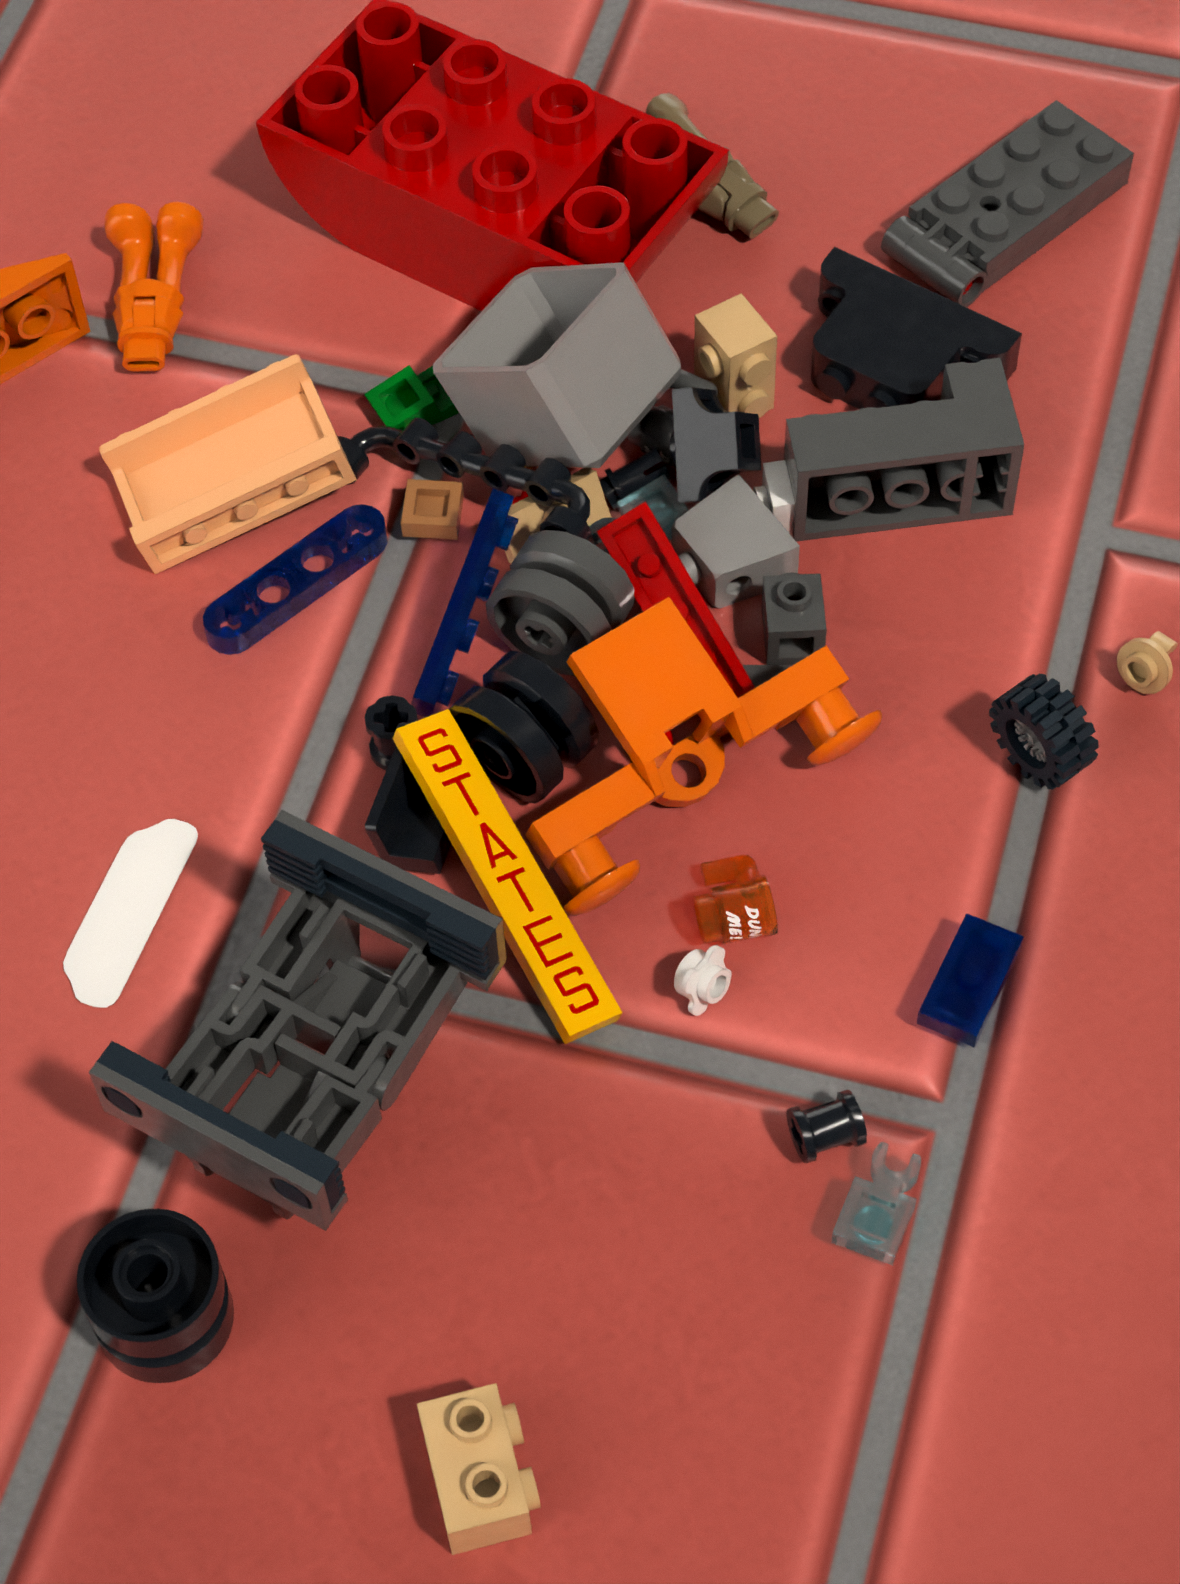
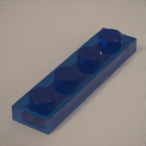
(474, 583)

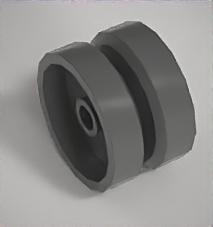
(559, 598)

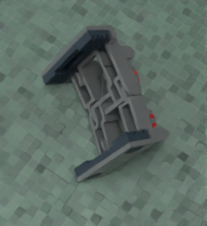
(315, 1112)

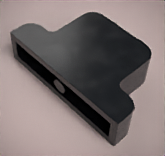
(892, 337)

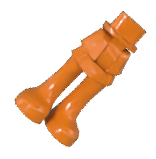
(146, 307)

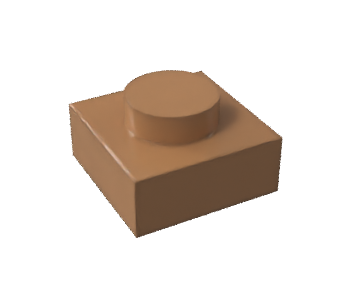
(432, 509)

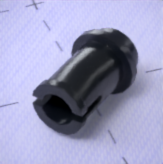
(631, 477)

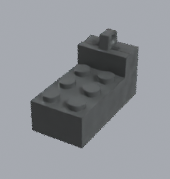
(908, 460)

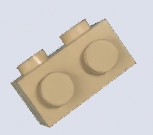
(737, 355)
(476, 1468)

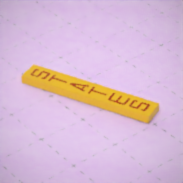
(507, 876)

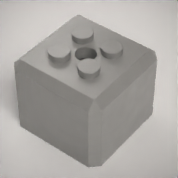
(560, 365)

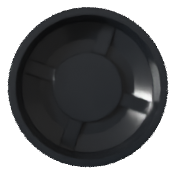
(156, 1295)

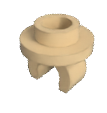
(1146, 663)

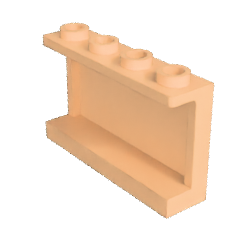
(226, 463)

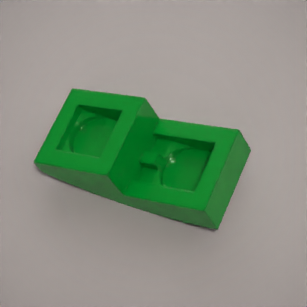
(411, 396)

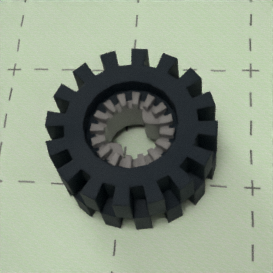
(1044, 731)

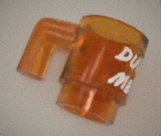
(738, 908)

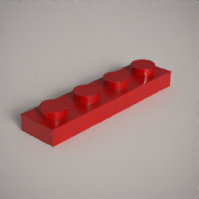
(658, 573)

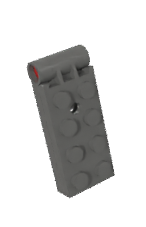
(1008, 203)

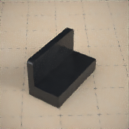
(404, 823)

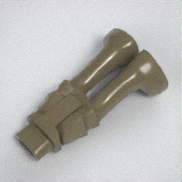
(737, 196)

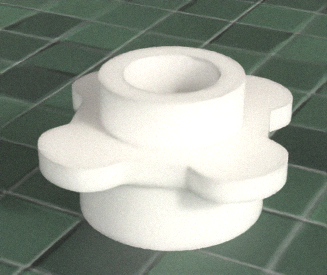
(702, 978)

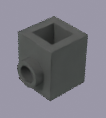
(792, 617)

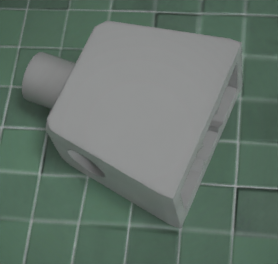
(732, 544)

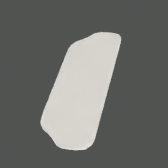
(126, 910)

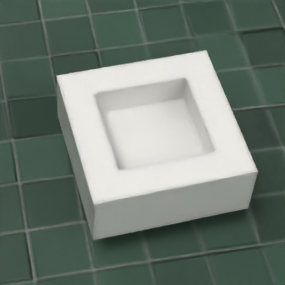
(777, 493)

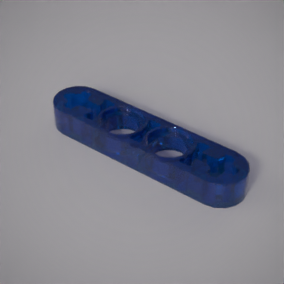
(289, 572)

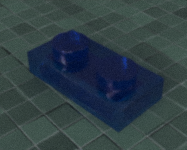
(970, 980)

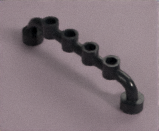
(499, 471)

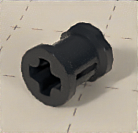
(381, 723)
(827, 1126)

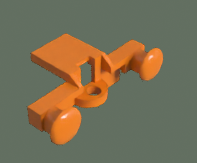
(645, 684)

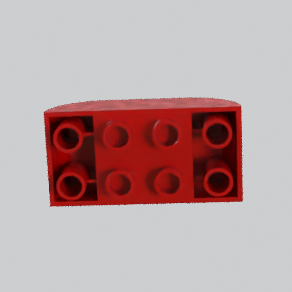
(477, 160)

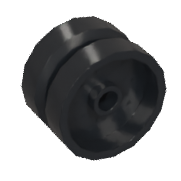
(525, 726)

